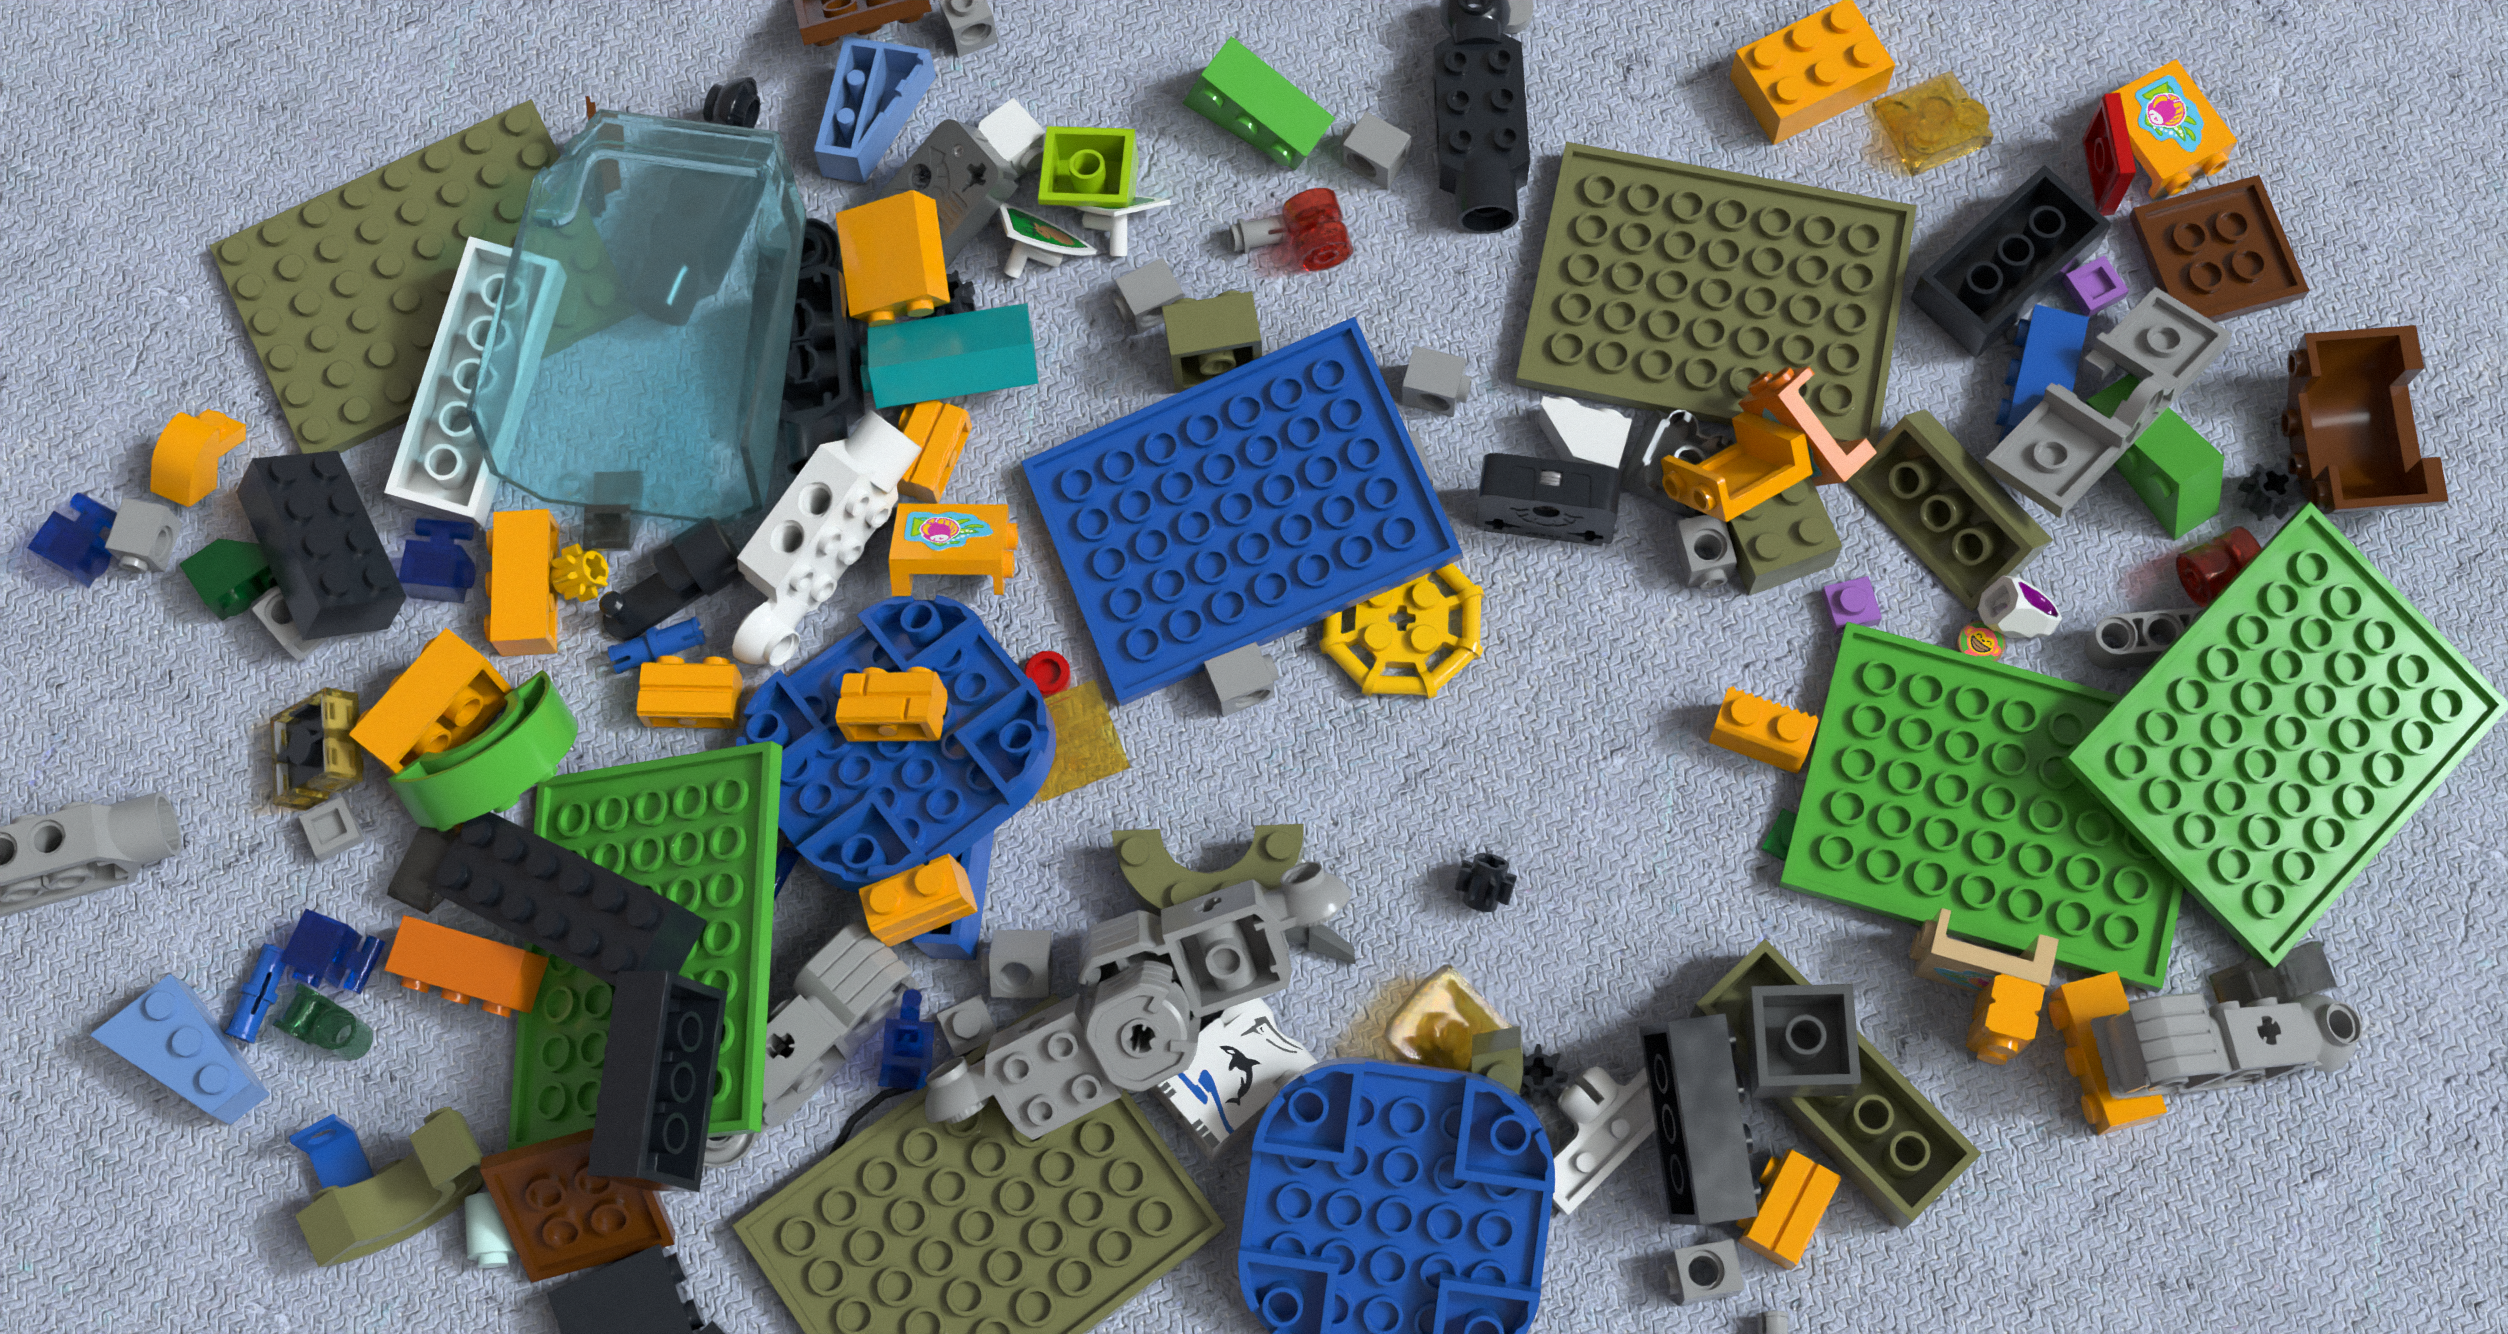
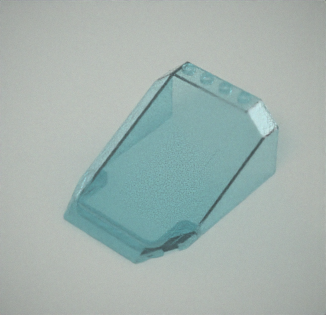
(646, 321)

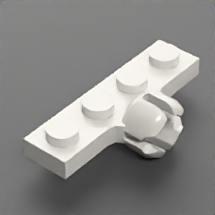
(1608, 1127)

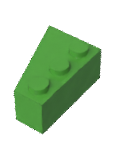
(1258, 105)

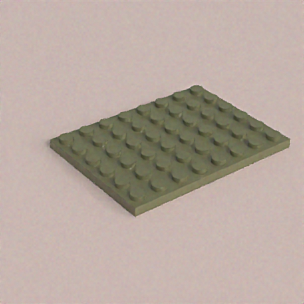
(360, 276)
(1697, 279)
(980, 1223)

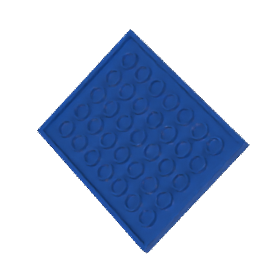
(1240, 510)

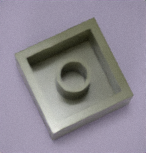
(1210, 336)
(1783, 538)

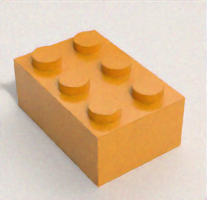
(1811, 70)
(432, 704)

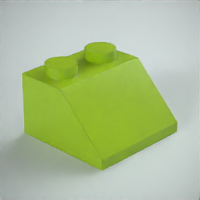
(1089, 167)

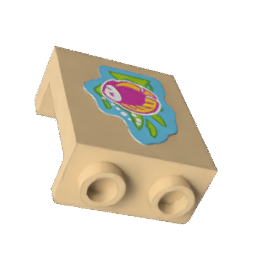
(1973, 966)

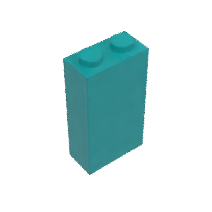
(949, 356)

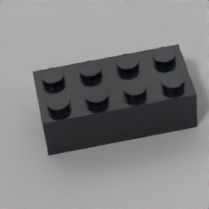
(2010, 261)
(320, 544)
(657, 1082)
(1700, 1120)

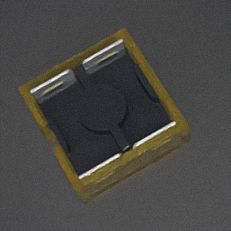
(314, 749)

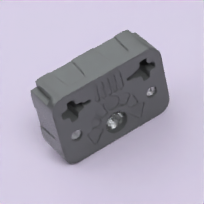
(966, 182)

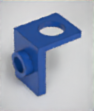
(336, 1154)

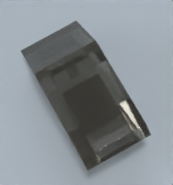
(610, 527)
(420, 866)
(2298, 973)

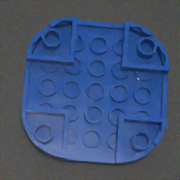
(899, 804)
(1396, 1203)

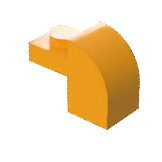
(188, 454)

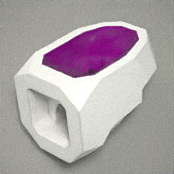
(2018, 609)

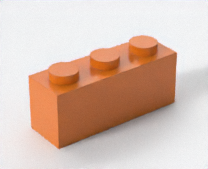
(466, 967)

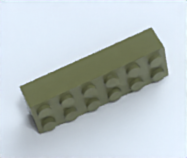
(1880, 1135)

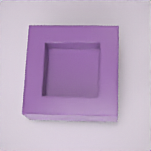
(2095, 286)
(1851, 602)

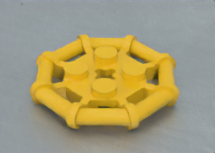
(1416, 644)

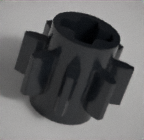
(960, 297)
(2269, 491)
(1485, 882)
(1548, 1070)

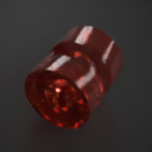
(1317, 229)
(2210, 567)

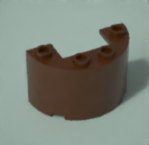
(2356, 422)

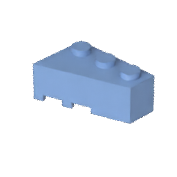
(869, 104)
(184, 1048)

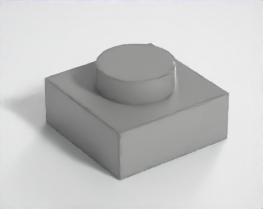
(331, 828)
(967, 1025)

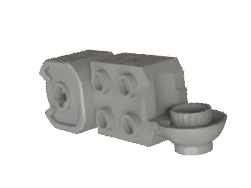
(1219, 944)
(839, 1006)
(2179, 1048)
(1075, 1055)

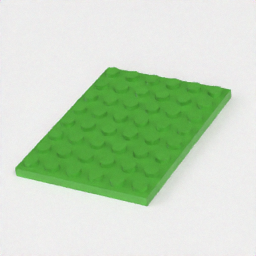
(2286, 735)
(1951, 794)
(704, 838)

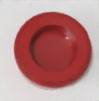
(1049, 672)

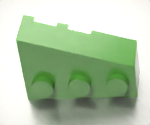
(2167, 465)

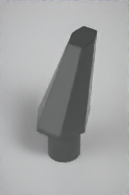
(1322, 940)

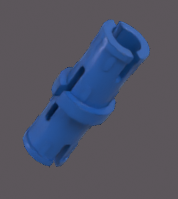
(656, 644)
(257, 994)

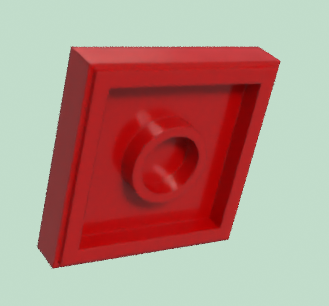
(2109, 154)

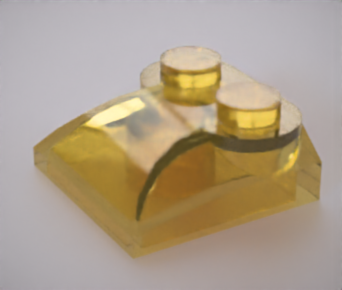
(1934, 122)
(1439, 1021)

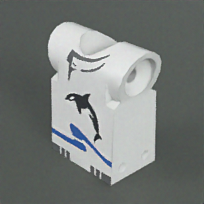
(1232, 1077)

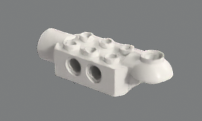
(818, 533)

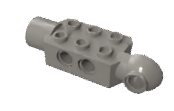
(82, 849)

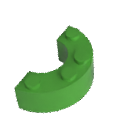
(493, 766)

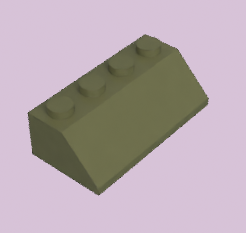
(1948, 507)

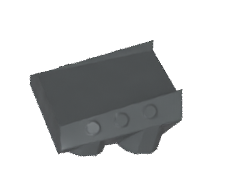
(1674, 436)

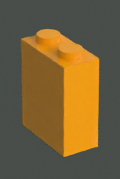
(892, 258)

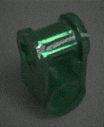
(319, 1020)

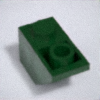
(229, 575)

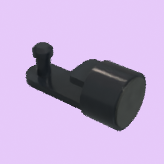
(694, 565)

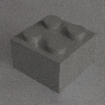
(1802, 1040)

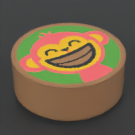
(1980, 641)

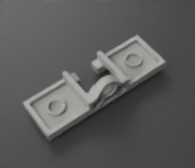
(2069, 444)

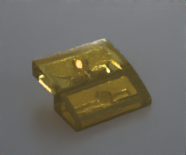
(1084, 741)

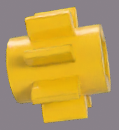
(579, 573)

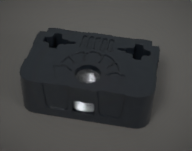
(1548, 499)

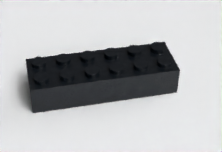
(563, 901)

